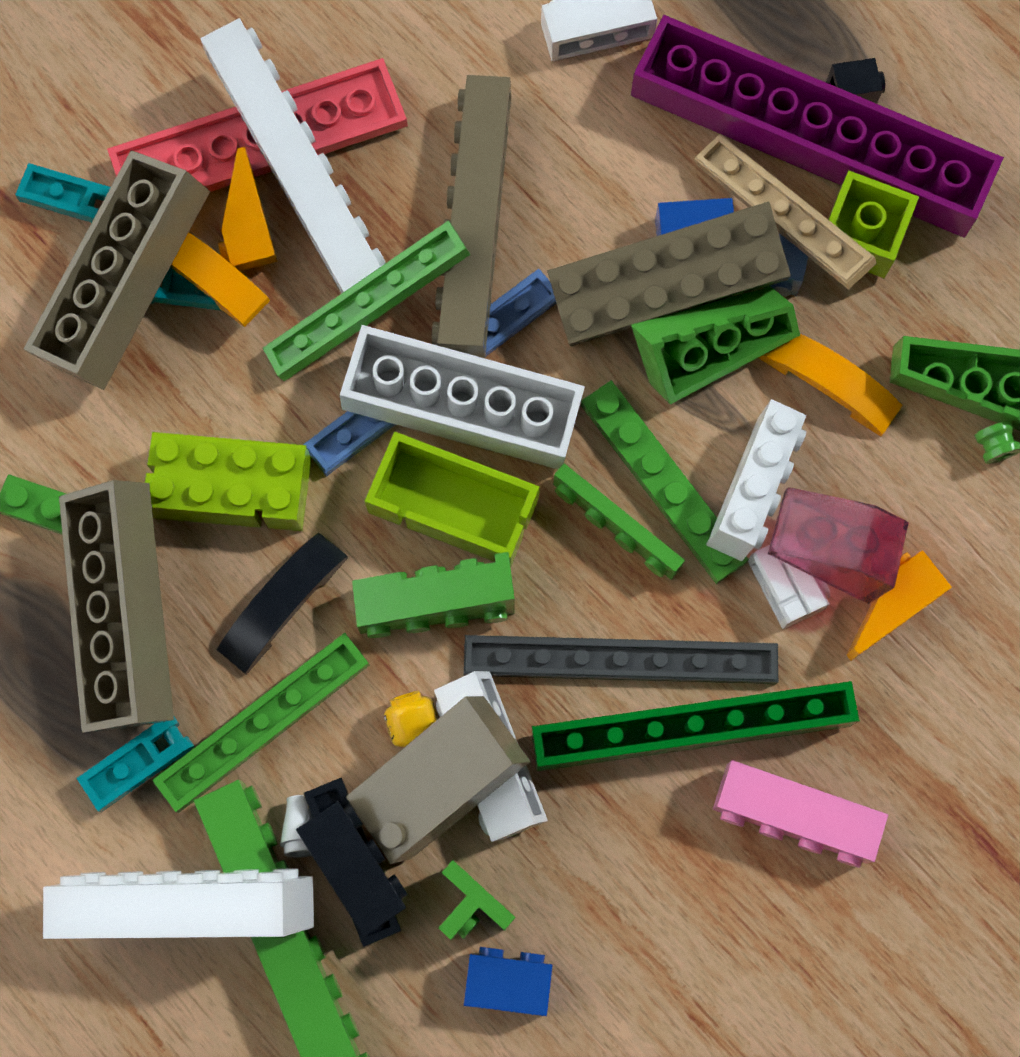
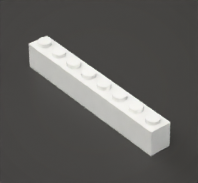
(291, 154)

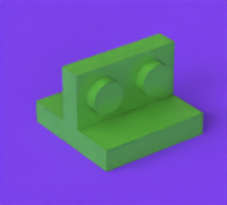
(463, 917)

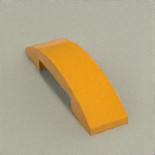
(219, 280)
(838, 379)

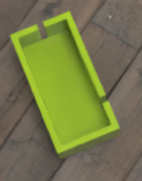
(228, 481)
(451, 498)

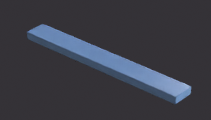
(507, 317)

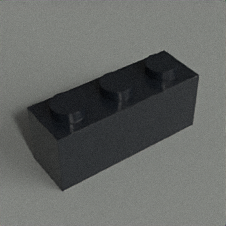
(353, 867)

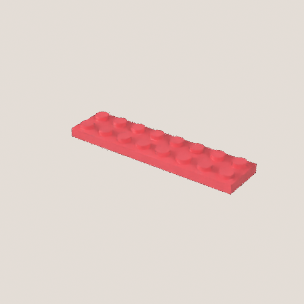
(337, 109)

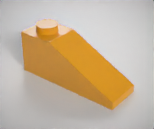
(244, 224)
(915, 588)

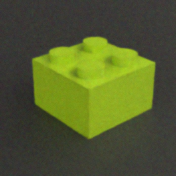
(873, 217)

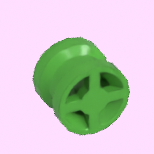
(998, 442)

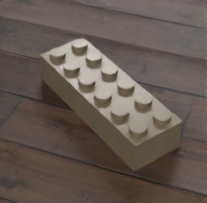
(117, 269)
(669, 273)
(115, 607)

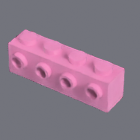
(801, 813)

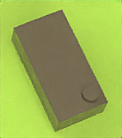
(437, 778)

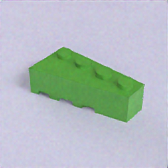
(712, 340)
(961, 375)
(435, 597)

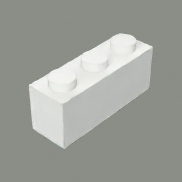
(595, 25)

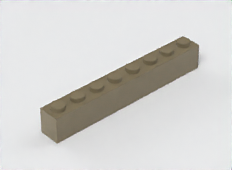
(475, 213)

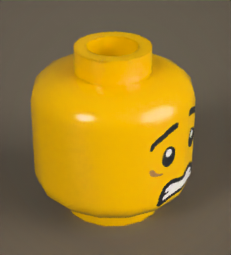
(409, 717)

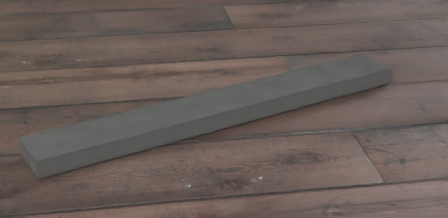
(622, 659)

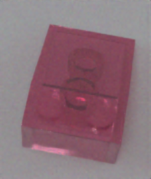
(840, 542)

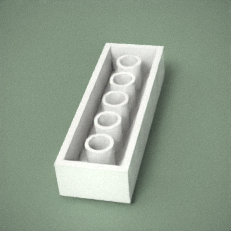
(461, 397)
(178, 904)

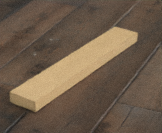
(793, 216)

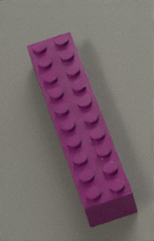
(812, 123)

